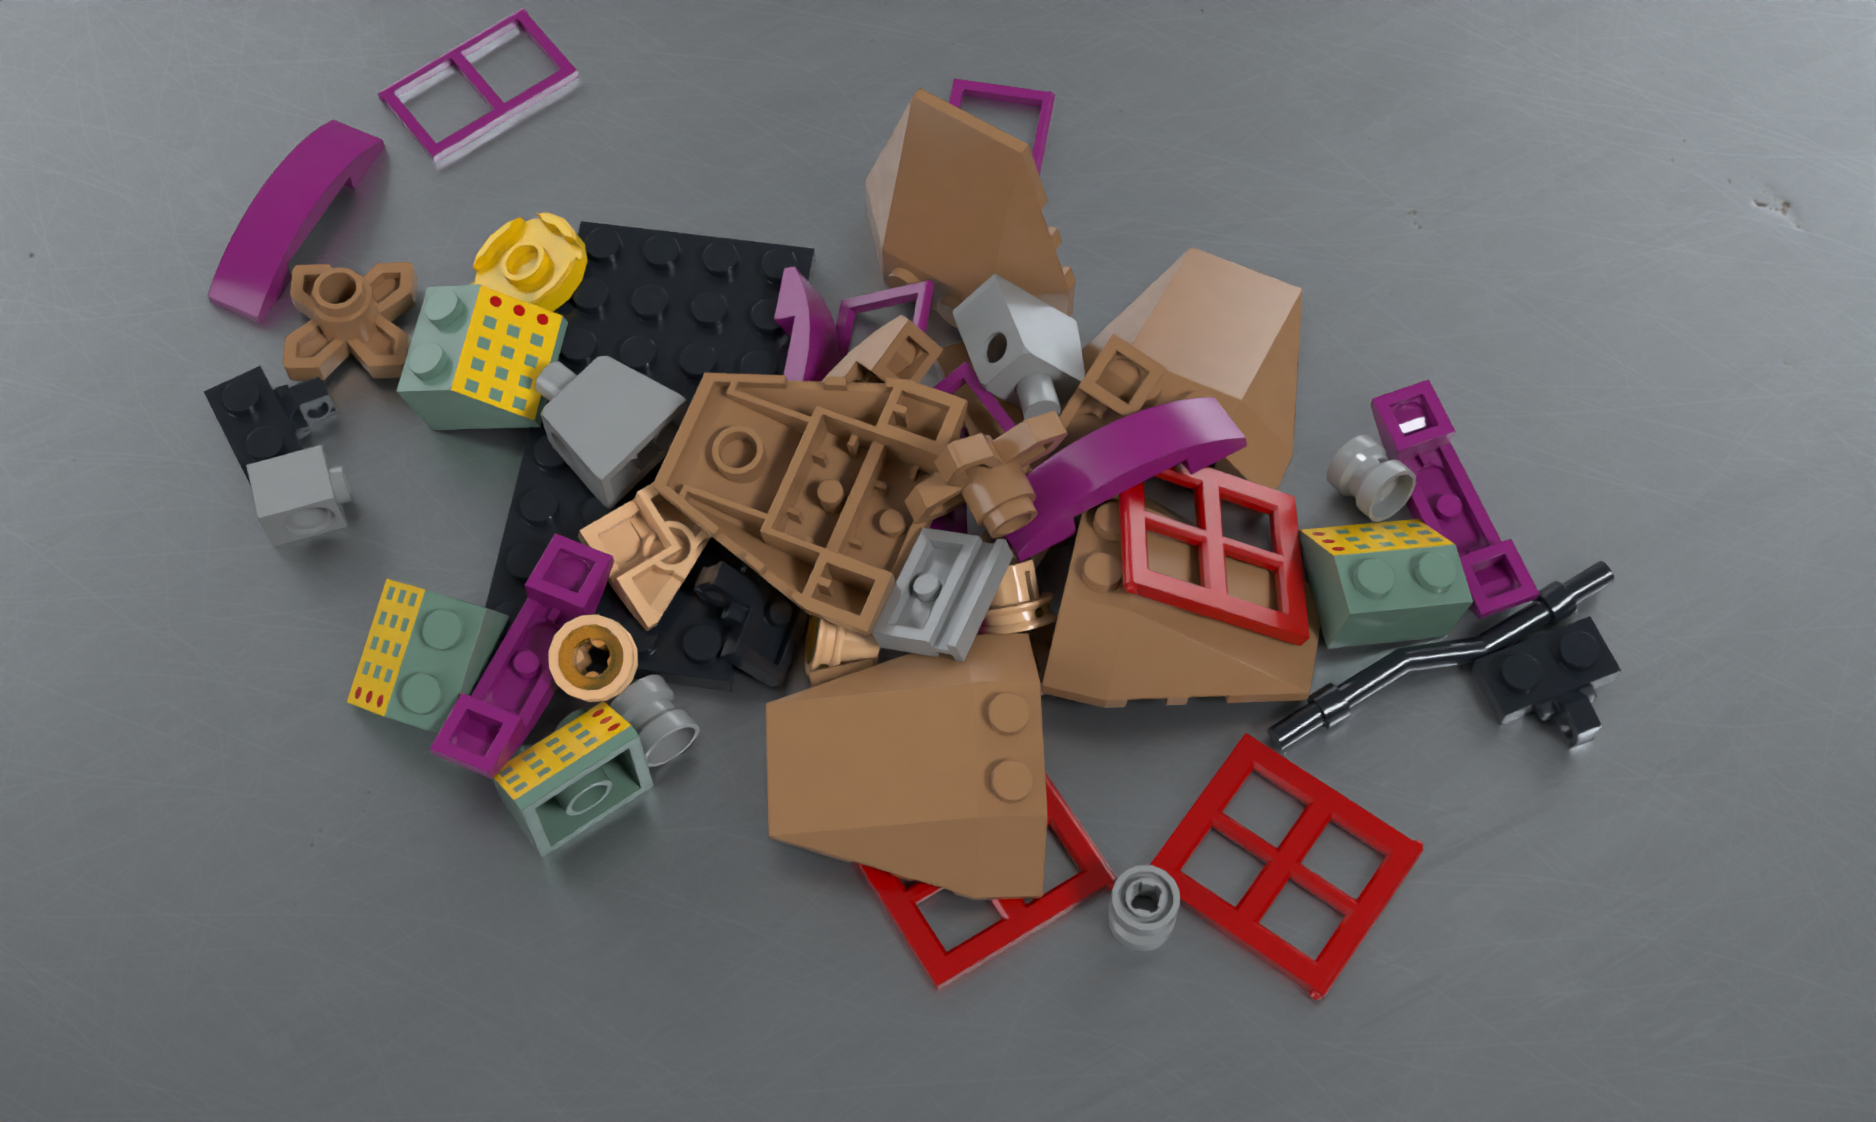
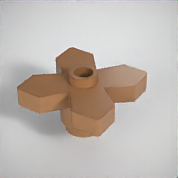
(350, 317)
(989, 476)

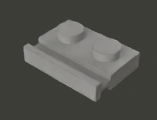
(942, 594)

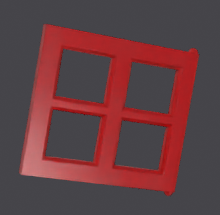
(1212, 596)
(1284, 864)
(1017, 917)

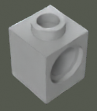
(299, 495)

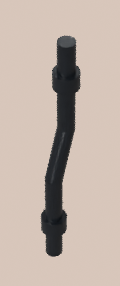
(1333, 703)

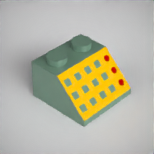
(479, 359)
(1384, 582)
(424, 655)
(574, 776)

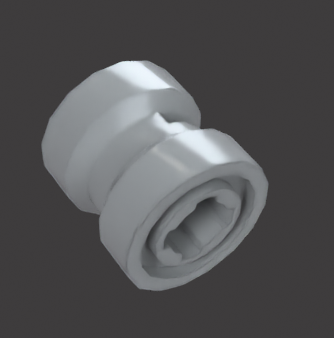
(1375, 482)
(660, 725)
(1139, 921)

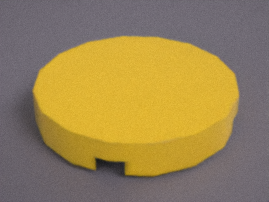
(533, 260)

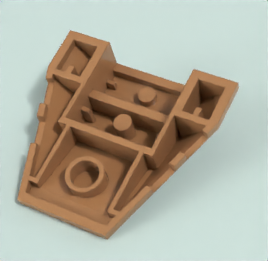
(959, 205)
(1223, 338)
(811, 481)
(1136, 648)
(919, 769)

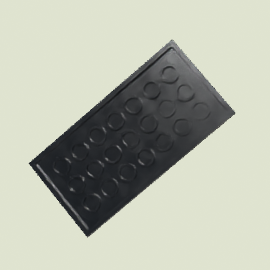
(672, 313)

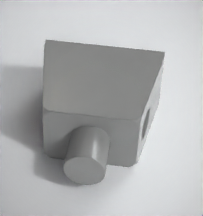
(1021, 347)
(609, 423)

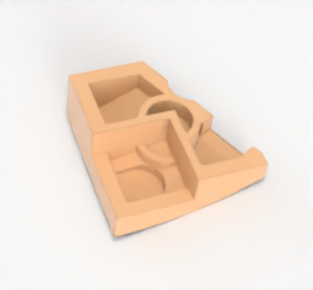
(651, 552)

